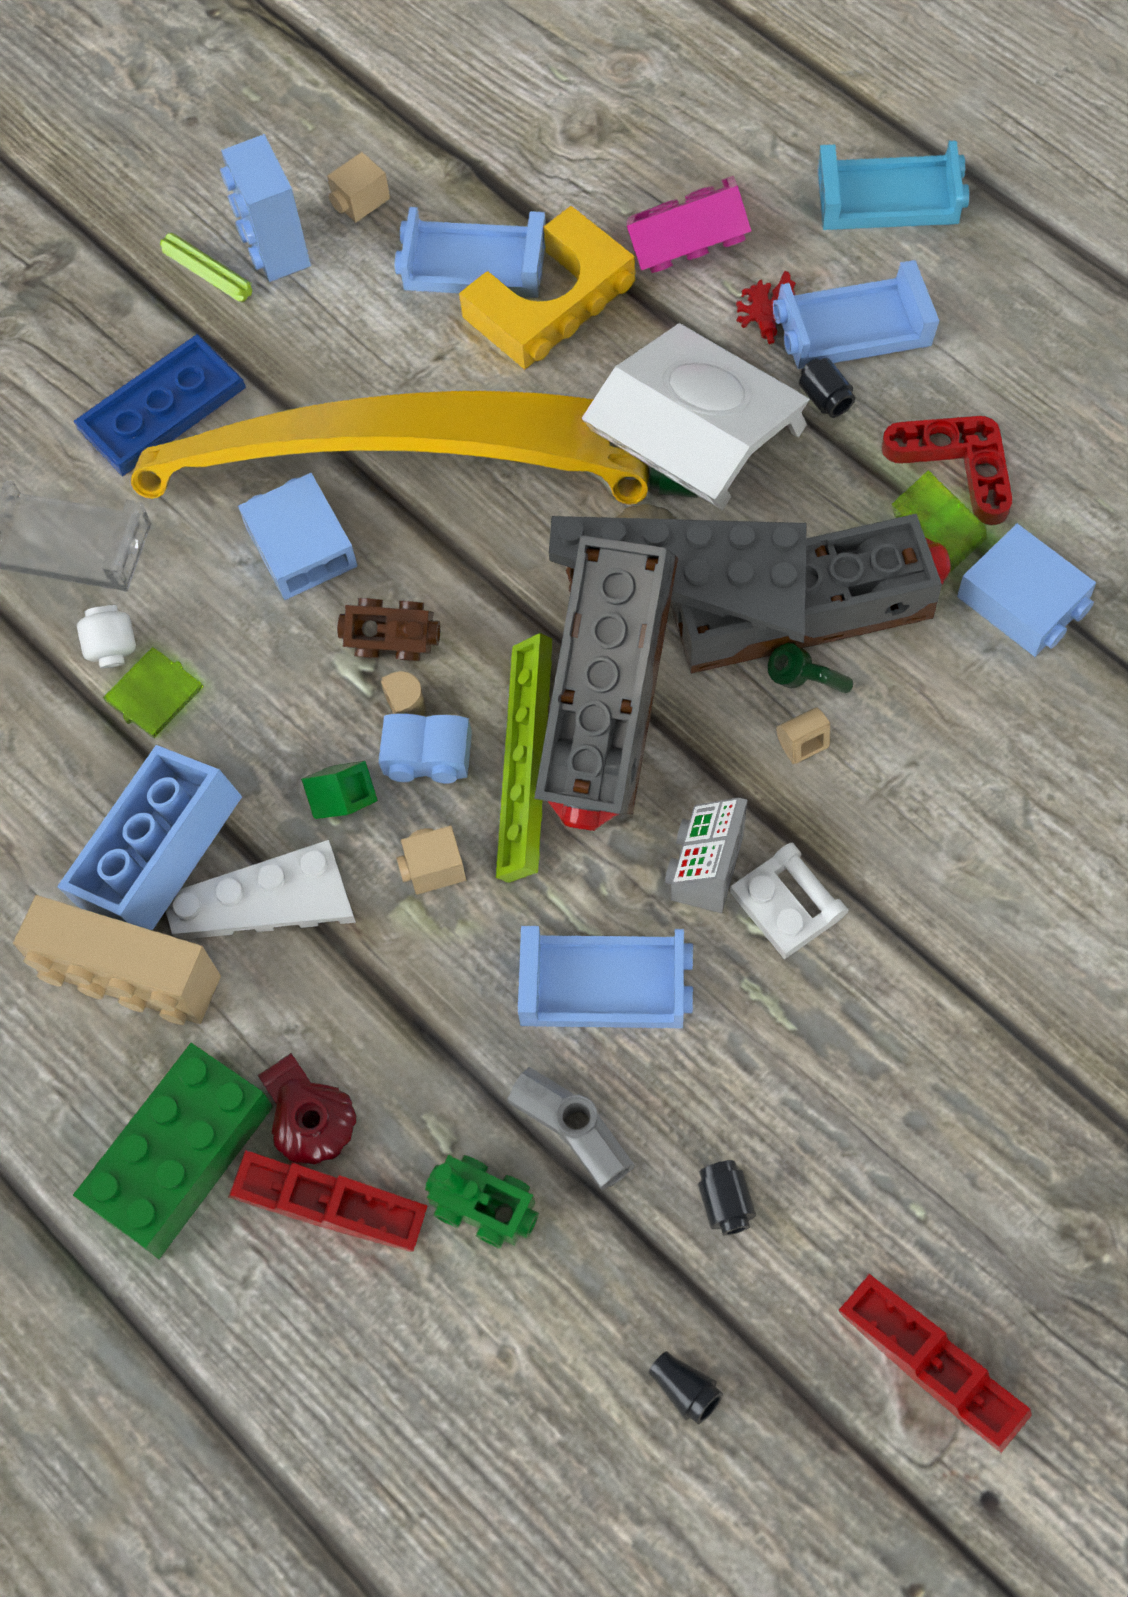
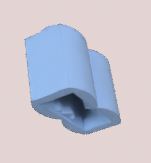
(425, 747)

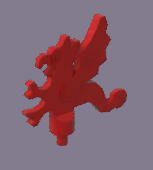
(762, 308)

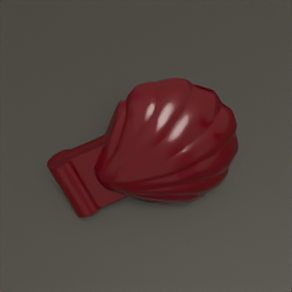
(299, 1105)

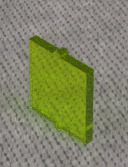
(153, 692)

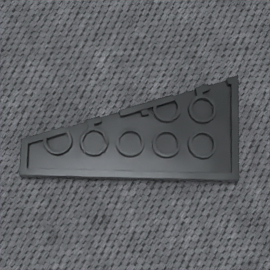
(721, 565)

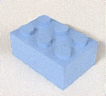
(265, 208)

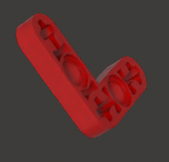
(971, 450)

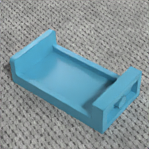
(891, 190)

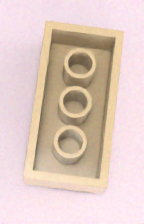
(117, 960)

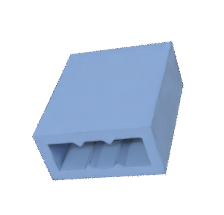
(298, 536)
(1027, 590)

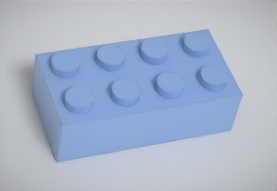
(151, 839)

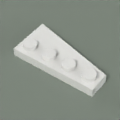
(278, 892)

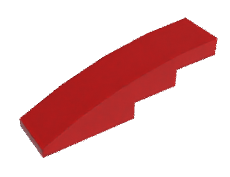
(328, 1201)
(935, 1363)

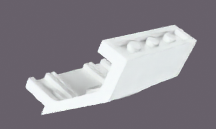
(693, 411)

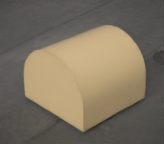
(403, 693)
(804, 735)

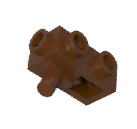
(402, 629)

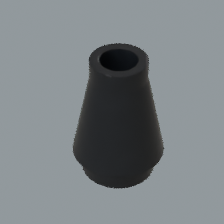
(687, 1388)

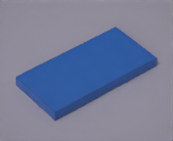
(159, 403)

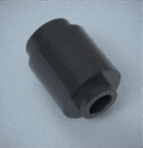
(827, 387)
(726, 1197)

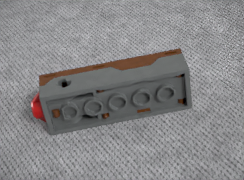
(854, 586)
(605, 680)

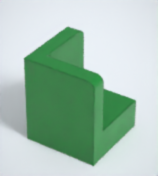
(339, 790)

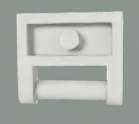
(776, 908)

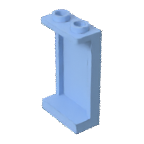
(453, 255)
(858, 318)
(603, 980)

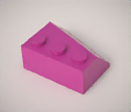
(690, 227)

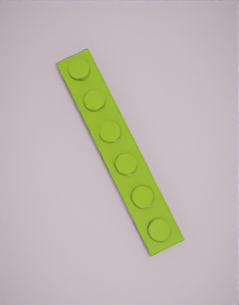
(525, 736)

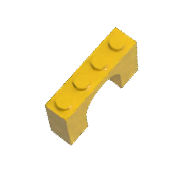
(531, 328)

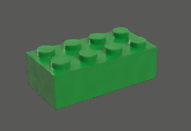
(174, 1150)

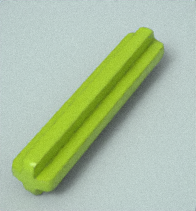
(206, 267)

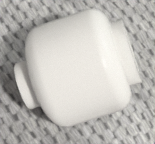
(106, 636)

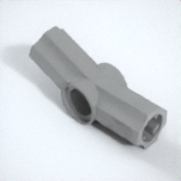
(593, 1144)

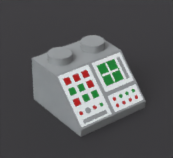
(707, 854)

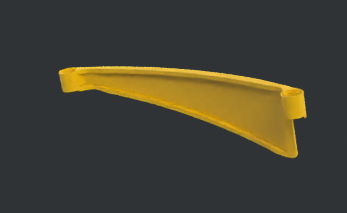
(474, 423)

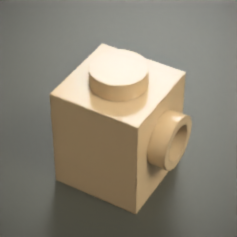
(358, 187)
(431, 859)

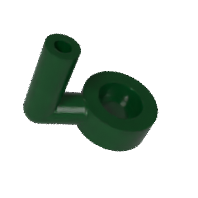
(802, 669)

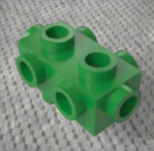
(469, 1194)

